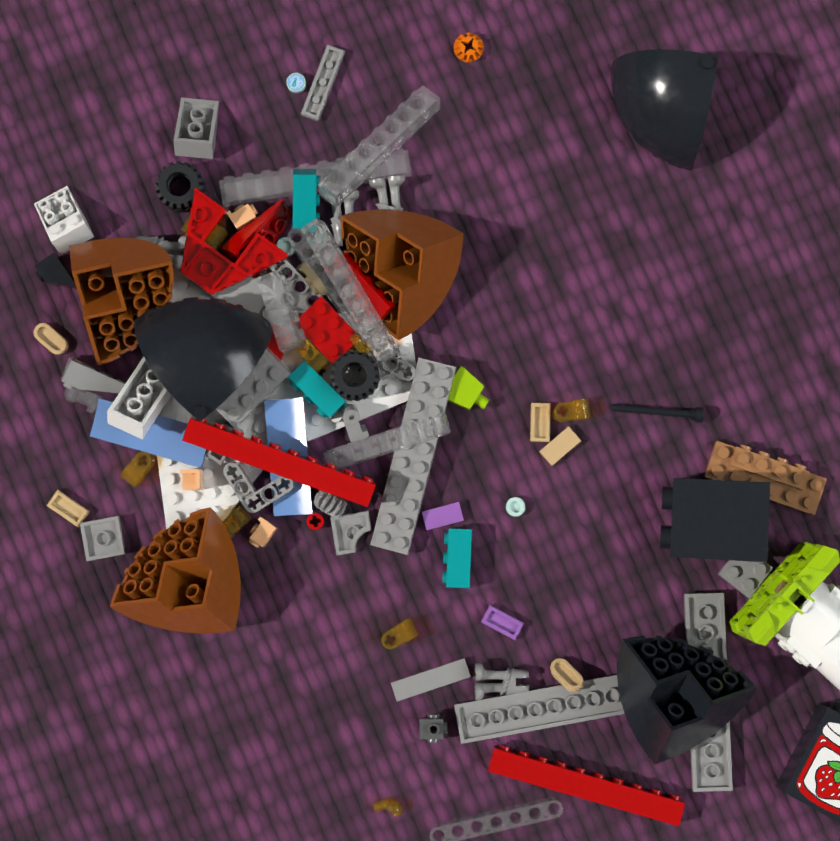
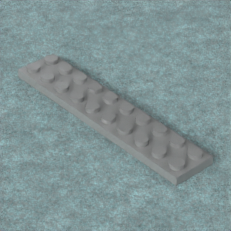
(412, 464)
(706, 628)
(537, 709)

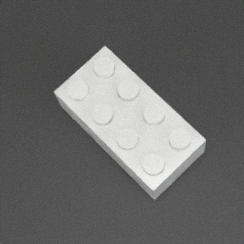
(138, 402)

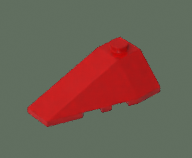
(268, 224)

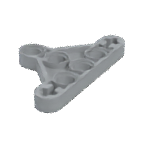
(300, 298)
(383, 371)

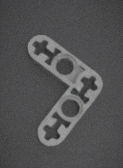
(251, 492)

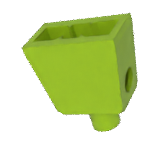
(467, 391)

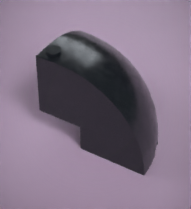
(665, 100)
(202, 349)
(677, 693)

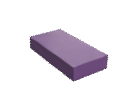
(442, 516)
(502, 622)

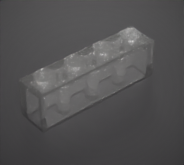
(280, 311)

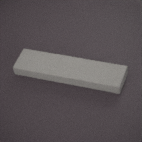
(323, 83)
(430, 679)

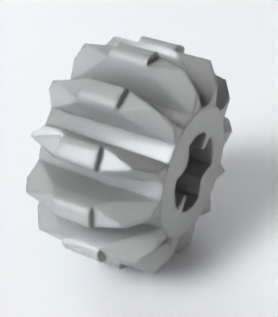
(330, 504)

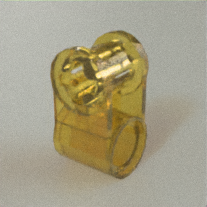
(574, 409)
(136, 471)
(402, 632)

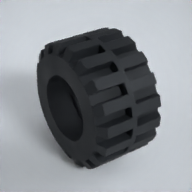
(175, 172)
(350, 359)

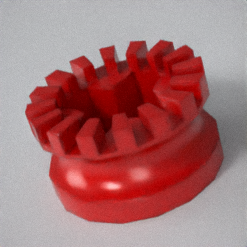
(320, 524)

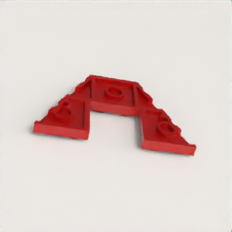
(209, 267)

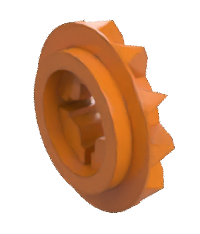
(470, 55)

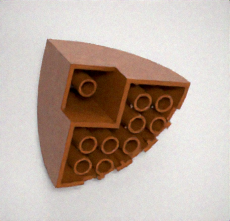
(407, 258)
(117, 285)
(184, 578)

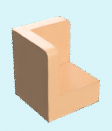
(192, 479)

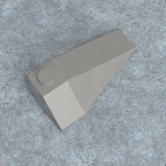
(85, 377)

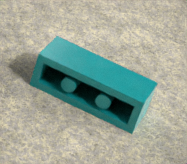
(305, 197)
(316, 390)
(457, 558)

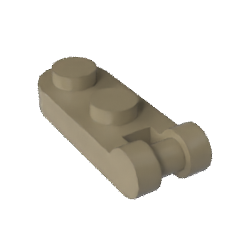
(312, 279)

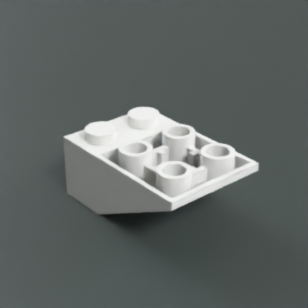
(63, 220)

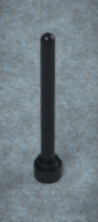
(694, 414)

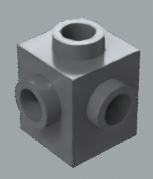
(427, 733)

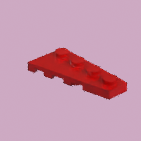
(376, 296)

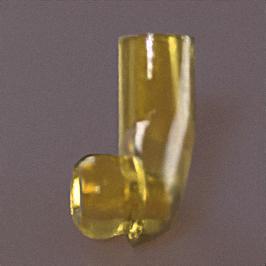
(359, 344)
(388, 804)

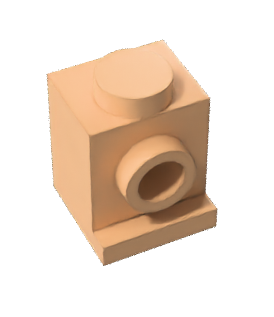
(243, 215)
(262, 533)

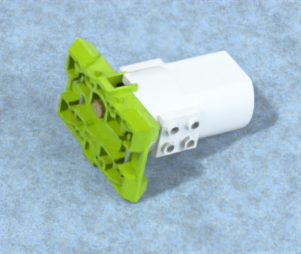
(798, 609)

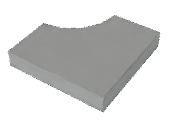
(348, 530)

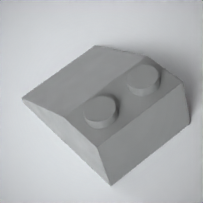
(196, 128)

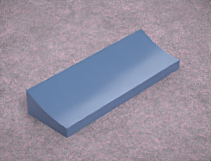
(287, 428)
(161, 440)

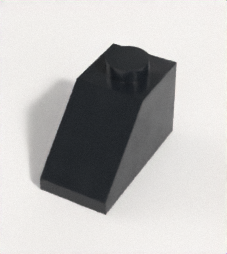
(54, 272)

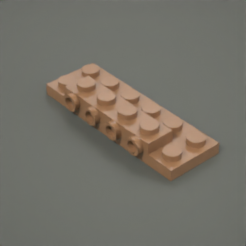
(788, 483)

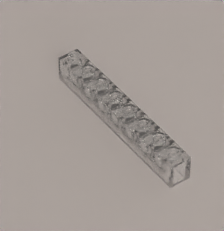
(414, 111)
(350, 290)

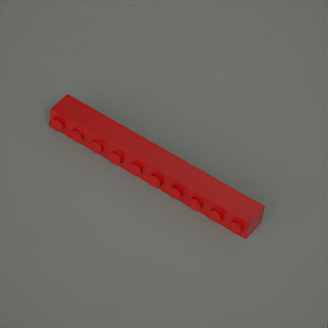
(280, 462)
(585, 785)

